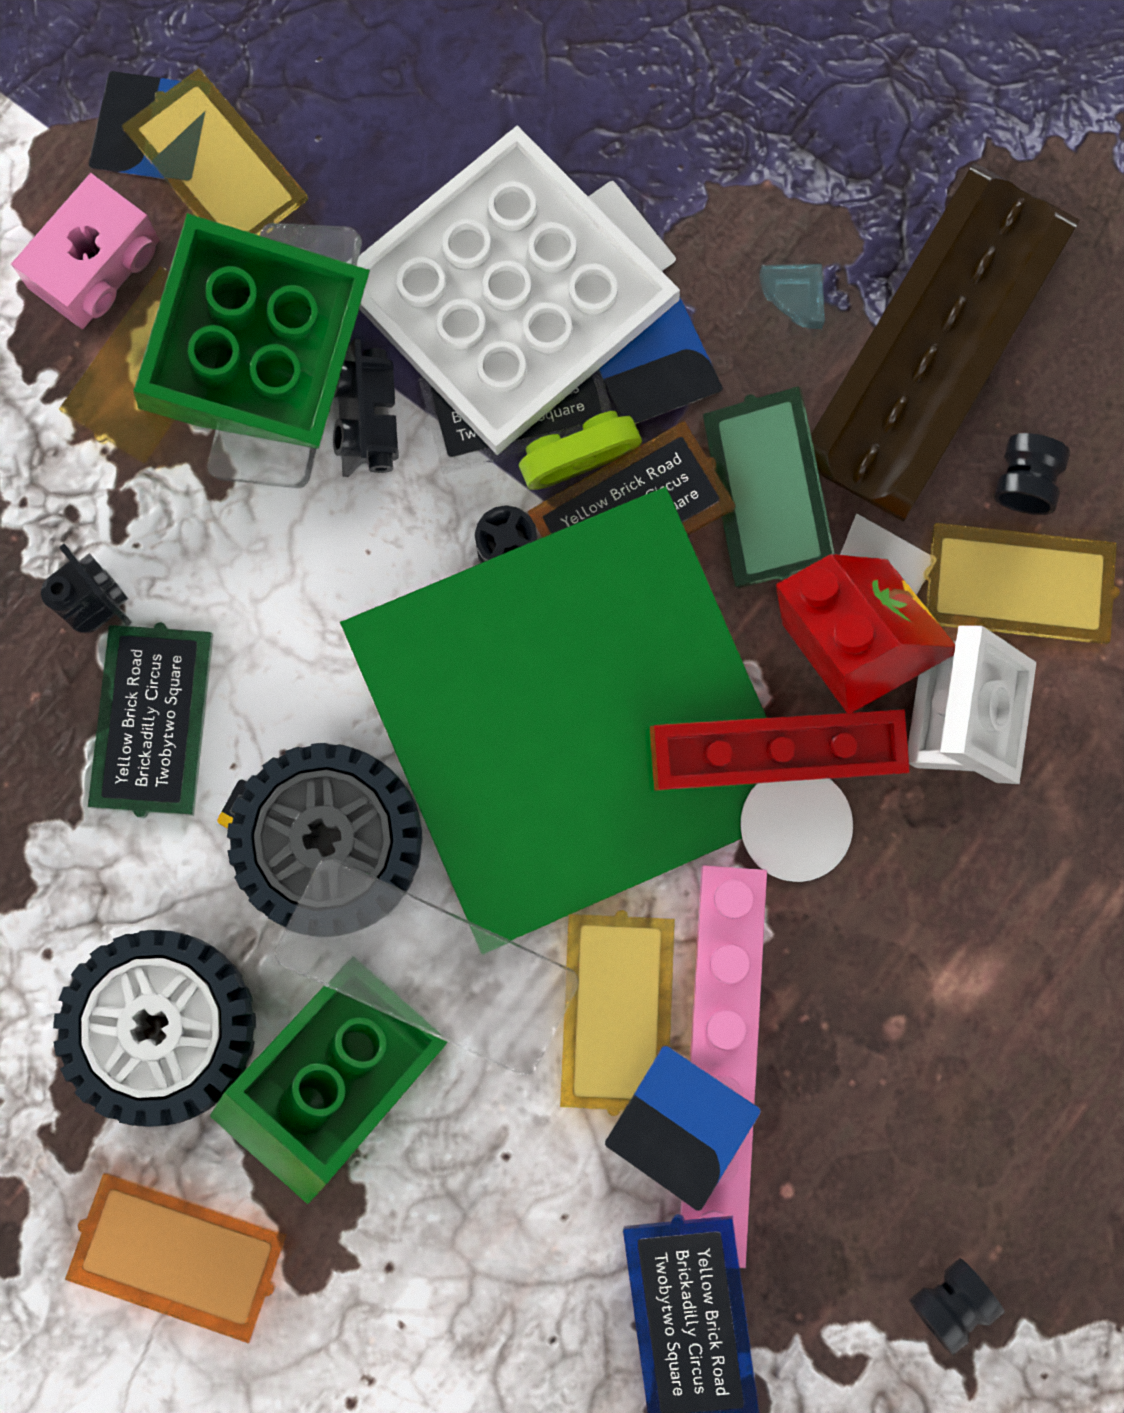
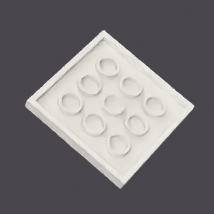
(510, 289)

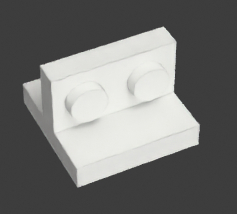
(974, 709)

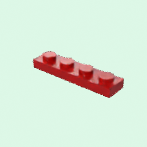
(779, 749)

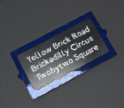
(691, 1316)

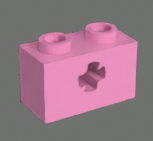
(88, 222)

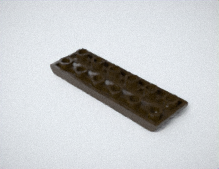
(939, 340)

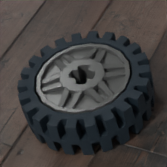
(315, 788)

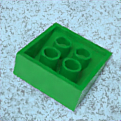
(249, 335)

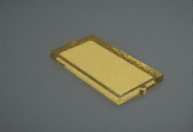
(214, 157)
(105, 394)
(1022, 583)
(619, 1007)

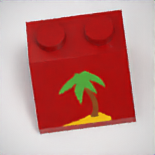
(860, 627)

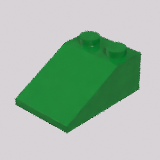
(323, 1088)

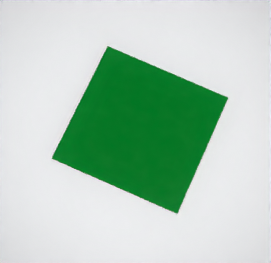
(532, 706)

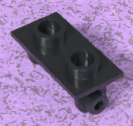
(358, 432)
(83, 593)

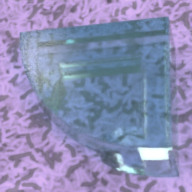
(796, 292)

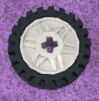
(105, 1021)

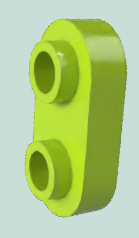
(599, 443)

